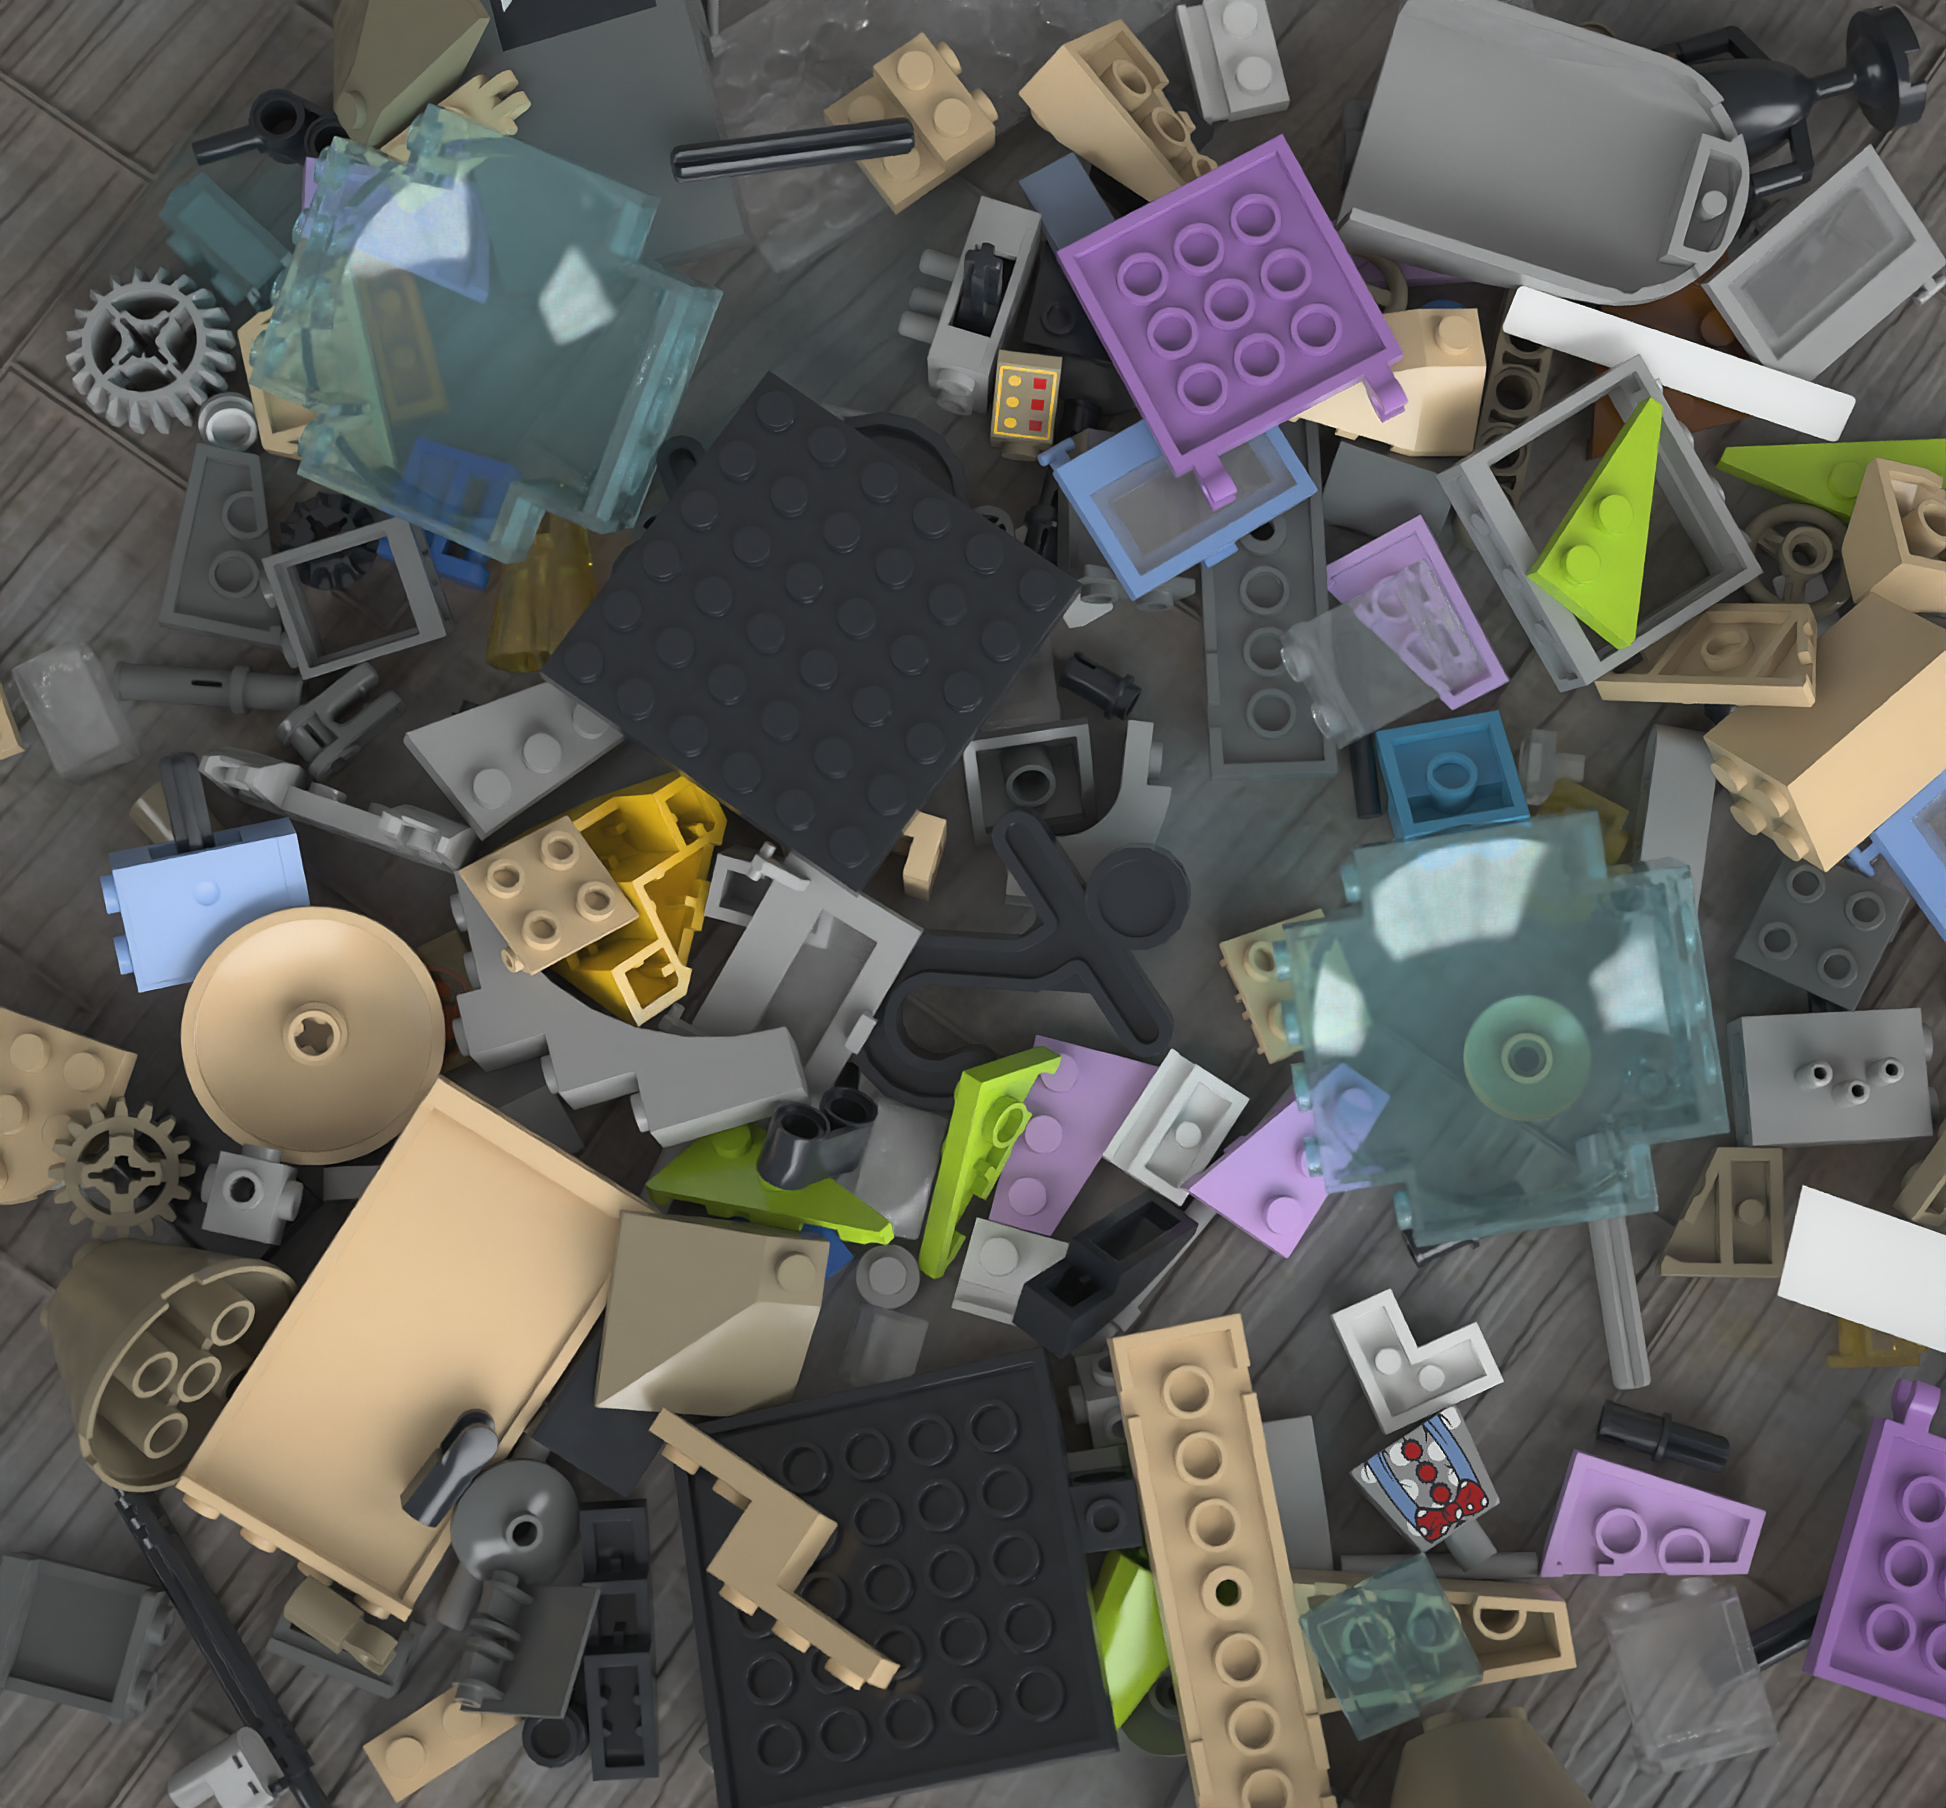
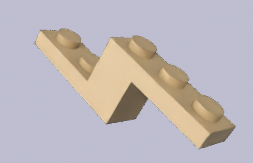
(772, 1553)

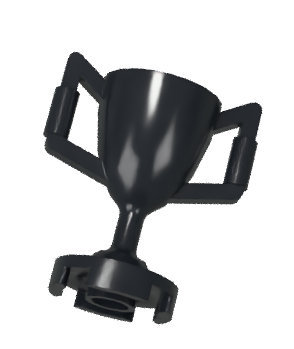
(1774, 99)

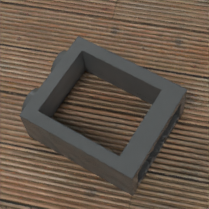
(419, 577)

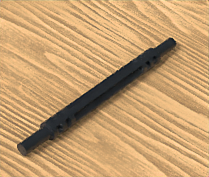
(219, 1640)

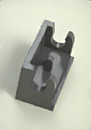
(304, 1649)

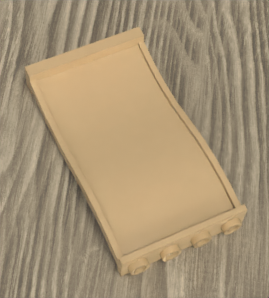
(438, 1297)

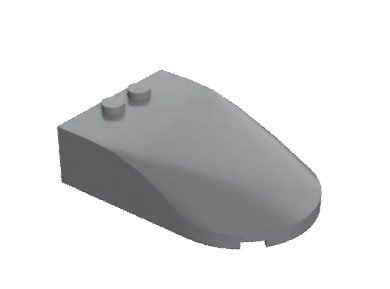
(1542, 158)

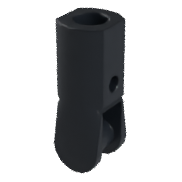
(451, 1468)

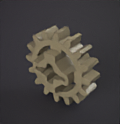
(122, 1196)

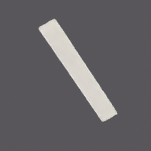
(1679, 363)

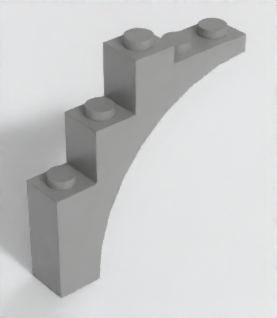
(683, 1082)

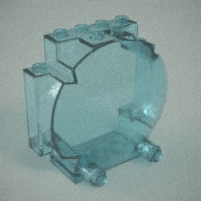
(481, 335)
(1502, 1027)

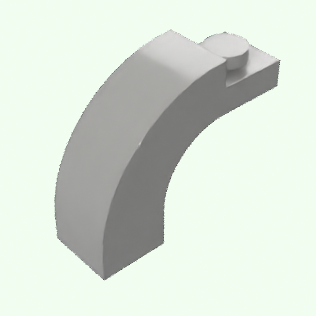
(1133, 818)

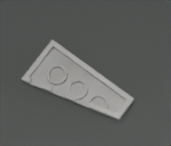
(510, 753)

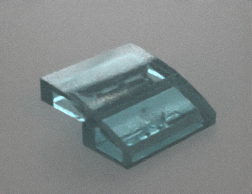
(1391, 1646)

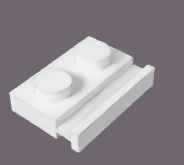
(1232, 59)
(1175, 1127)
(999, 1265)

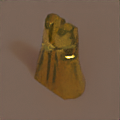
(541, 598)

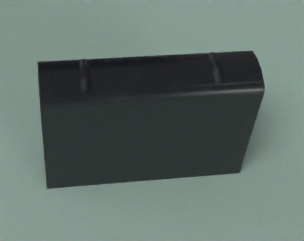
(205, 1149)
(599, 1441)

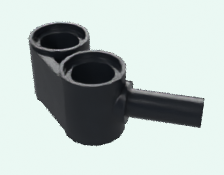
(309, 136)
(818, 1143)

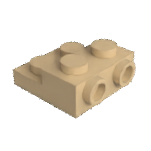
(947, 120)

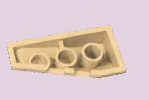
(1110, 108)
(1898, 537)

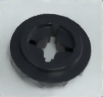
(332, 512)

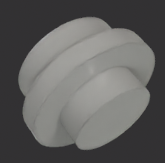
(228, 421)
(888, 1276)

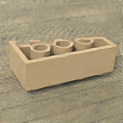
(1510, 1626)

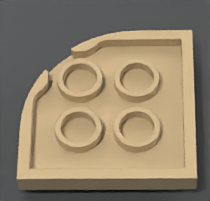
(44, 1083)

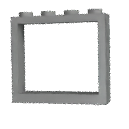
(1510, 552)

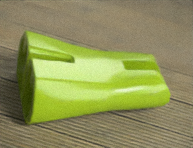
(1129, 1629)

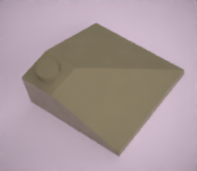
(398, 60)
(707, 1314)

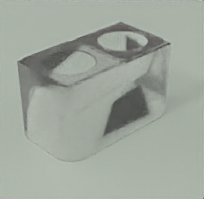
(76, 712)
(901, 1165)

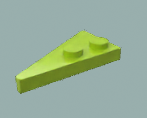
(1826, 472)
(1601, 544)
(978, 1145)
(724, 1177)

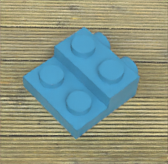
(1449, 774)

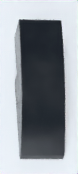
(1102, 1272)

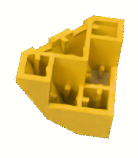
(659, 853)

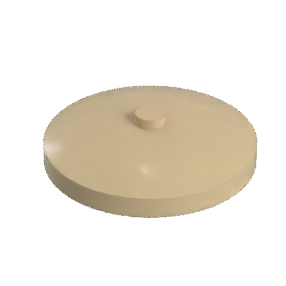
(313, 1034)

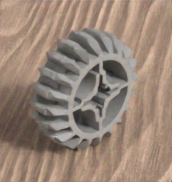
(132, 368)

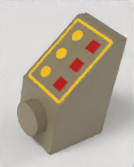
(1025, 404)

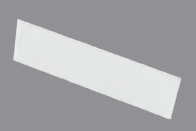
(1867, 1268)

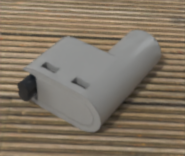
(235, 1771)

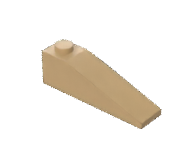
(1440, 377)

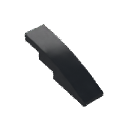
(620, 1641)

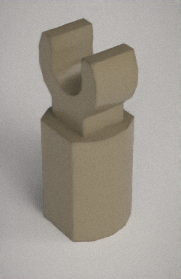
(339, 1625)

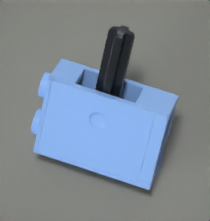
(200, 887)

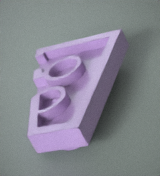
(1384, 559)
(1067, 1134)
(1265, 1180)
(1636, 1521)

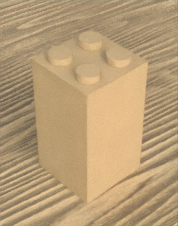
(1854, 757)

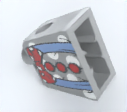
(1433, 1488)

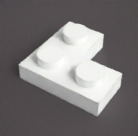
(1409, 1380)

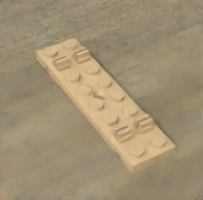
(1212, 1519)

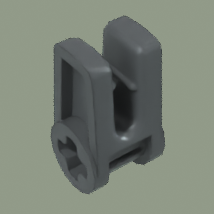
(343, 740)

